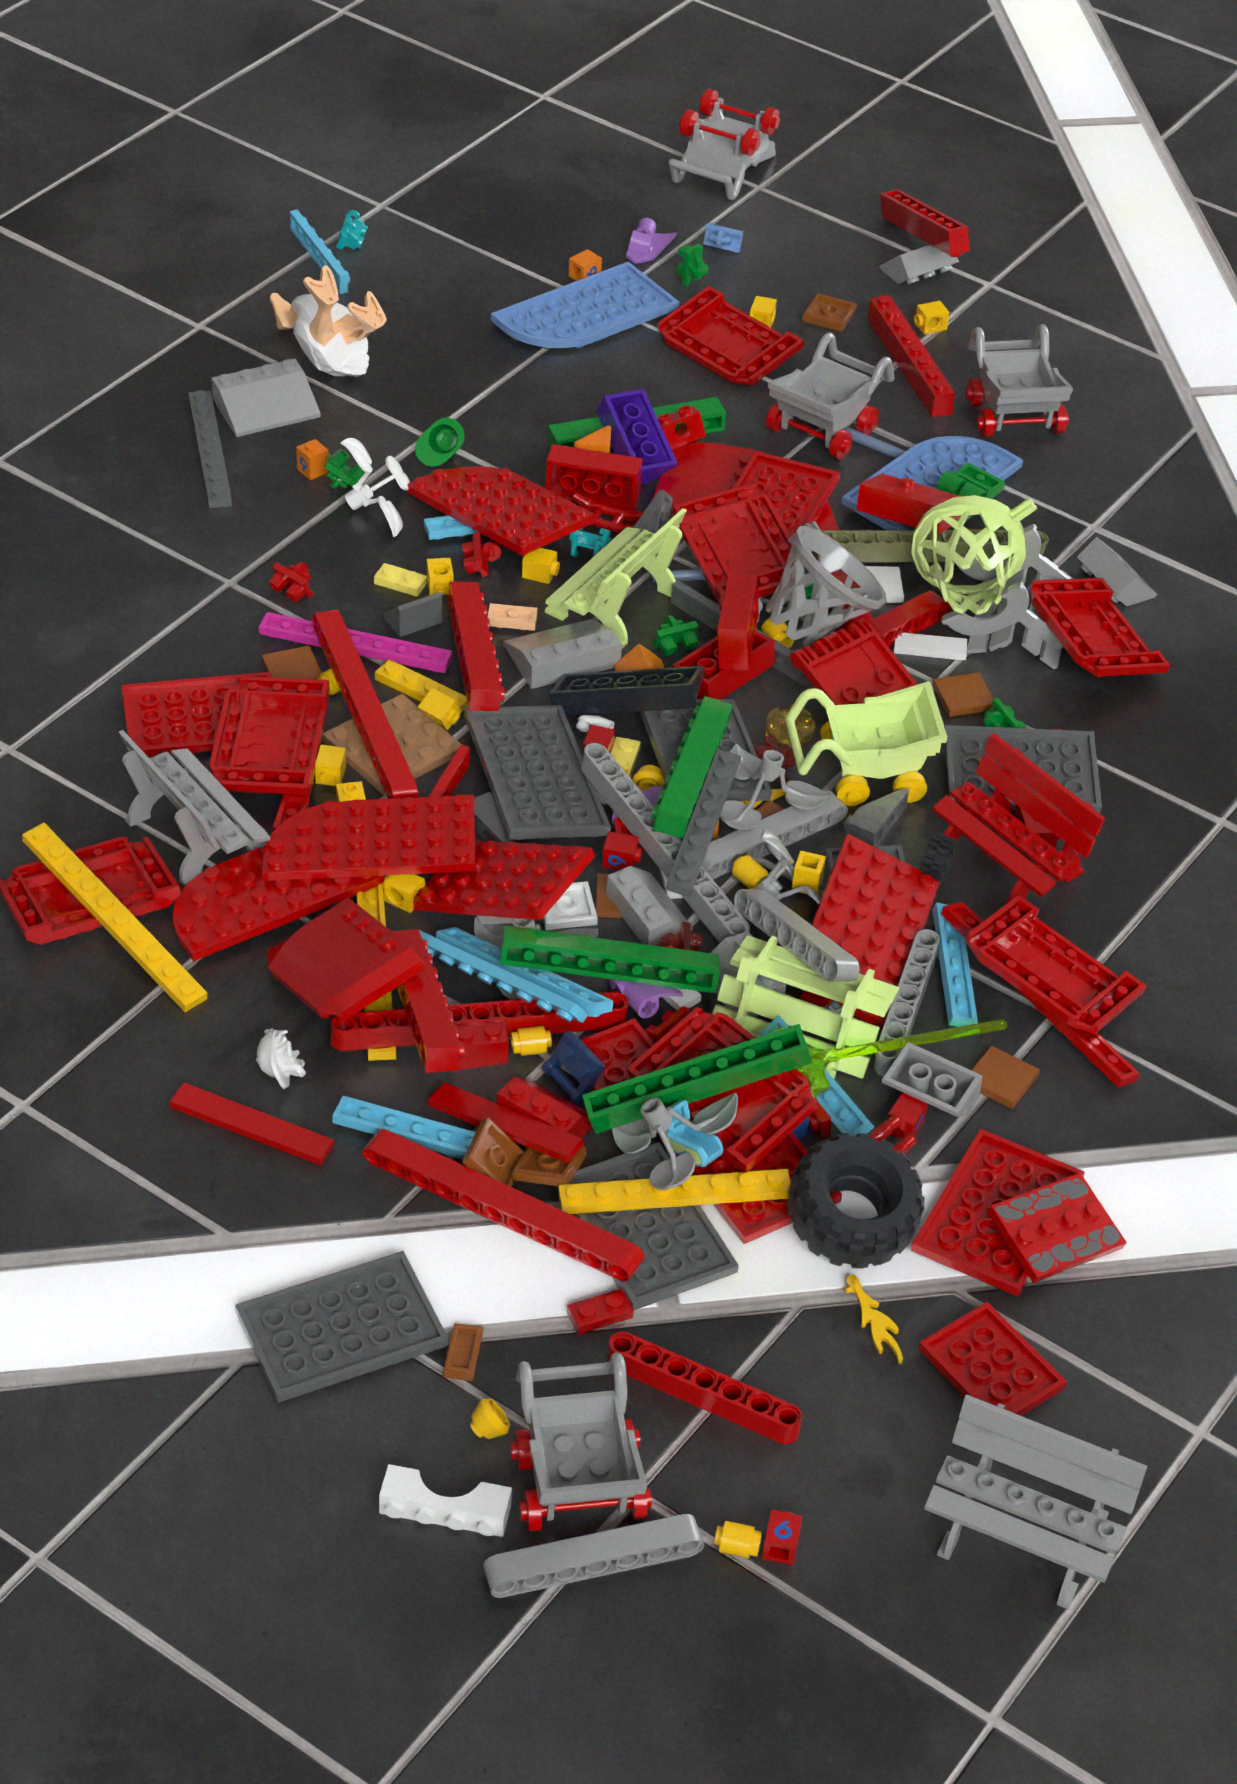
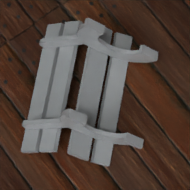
(1012, 608)
(197, 811)
(1030, 1504)

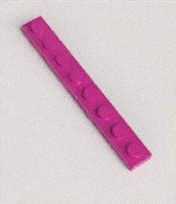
(365, 643)

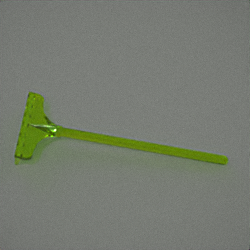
(820, 1058)

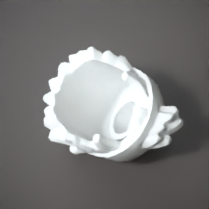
(277, 1057)

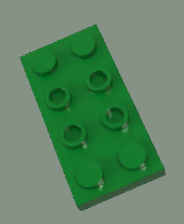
(970, 481)

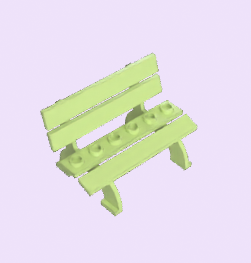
(613, 580)
(779, 964)

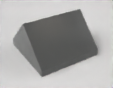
(415, 615)

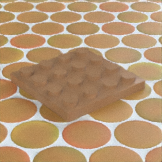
(419, 737)

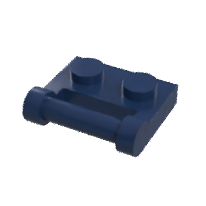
(579, 1062)

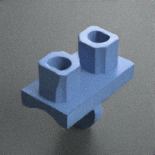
(723, 237)

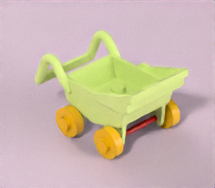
(875, 739)

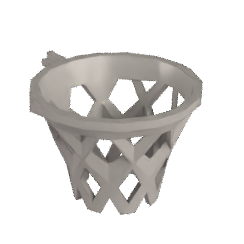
(826, 589)

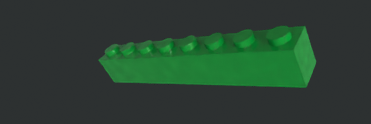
(567, 433)
(691, 767)
(609, 959)
(699, 1077)

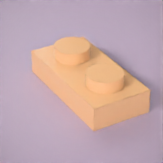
(512, 616)

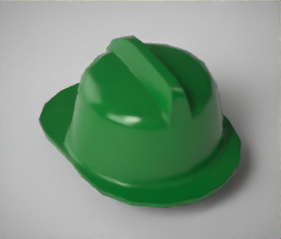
(439, 442)

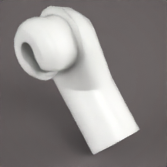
(586, 721)

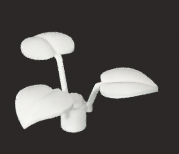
(362, 495)

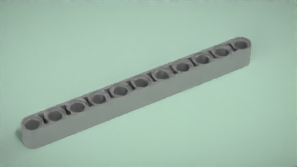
(636, 812)

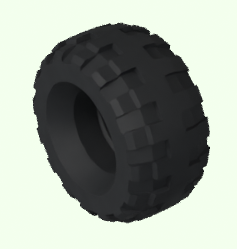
(867, 1169)

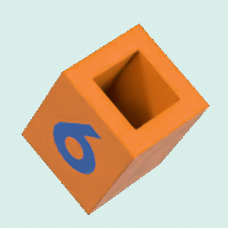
(584, 265)
(312, 459)

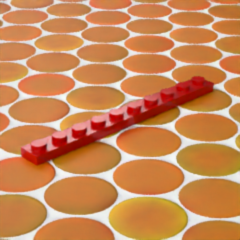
(1091, 1045)

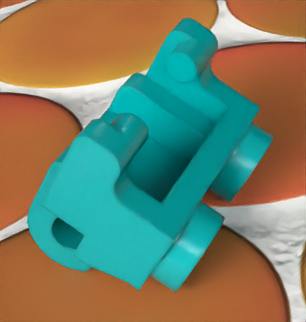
(352, 231)
(589, 540)

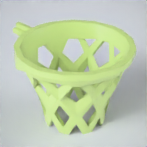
(994, 516)

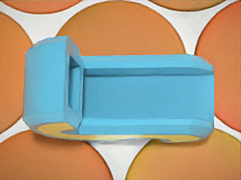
(685, 1140)

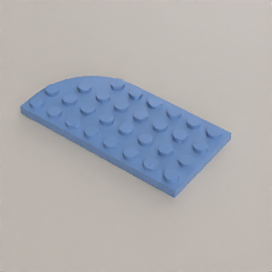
(586, 309)
(932, 458)

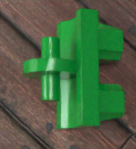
(692, 266)
(339, 472)
(675, 632)
(1001, 716)

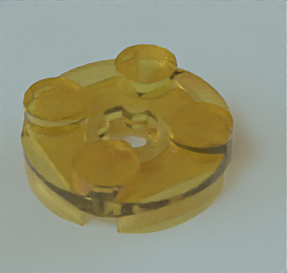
(777, 726)

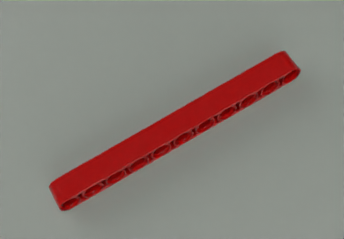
(364, 705)
(392, 1027)
(504, 1205)

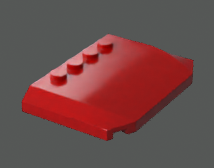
(726, 338)
(703, 470)
(736, 535)
(1093, 627)
(270, 735)
(51, 912)
(343, 961)
(1051, 968)
(765, 1109)

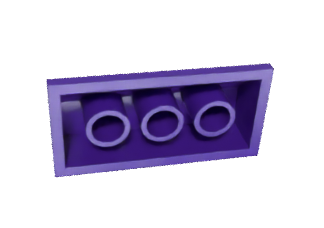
(637, 432)

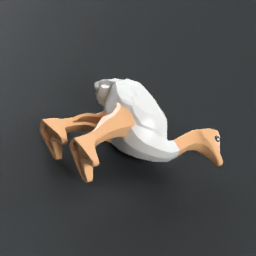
(328, 331)

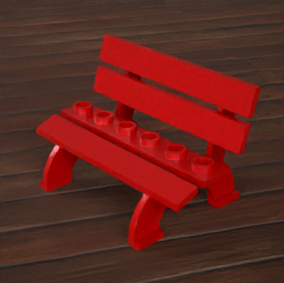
(997, 810)

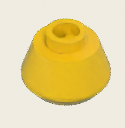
(648, 777)
(489, 1420)

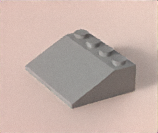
(264, 397)
(564, 650)

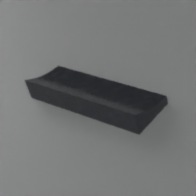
(628, 690)

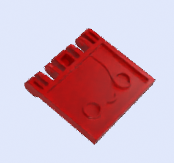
(852, 665)

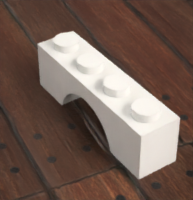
(479, 1511)

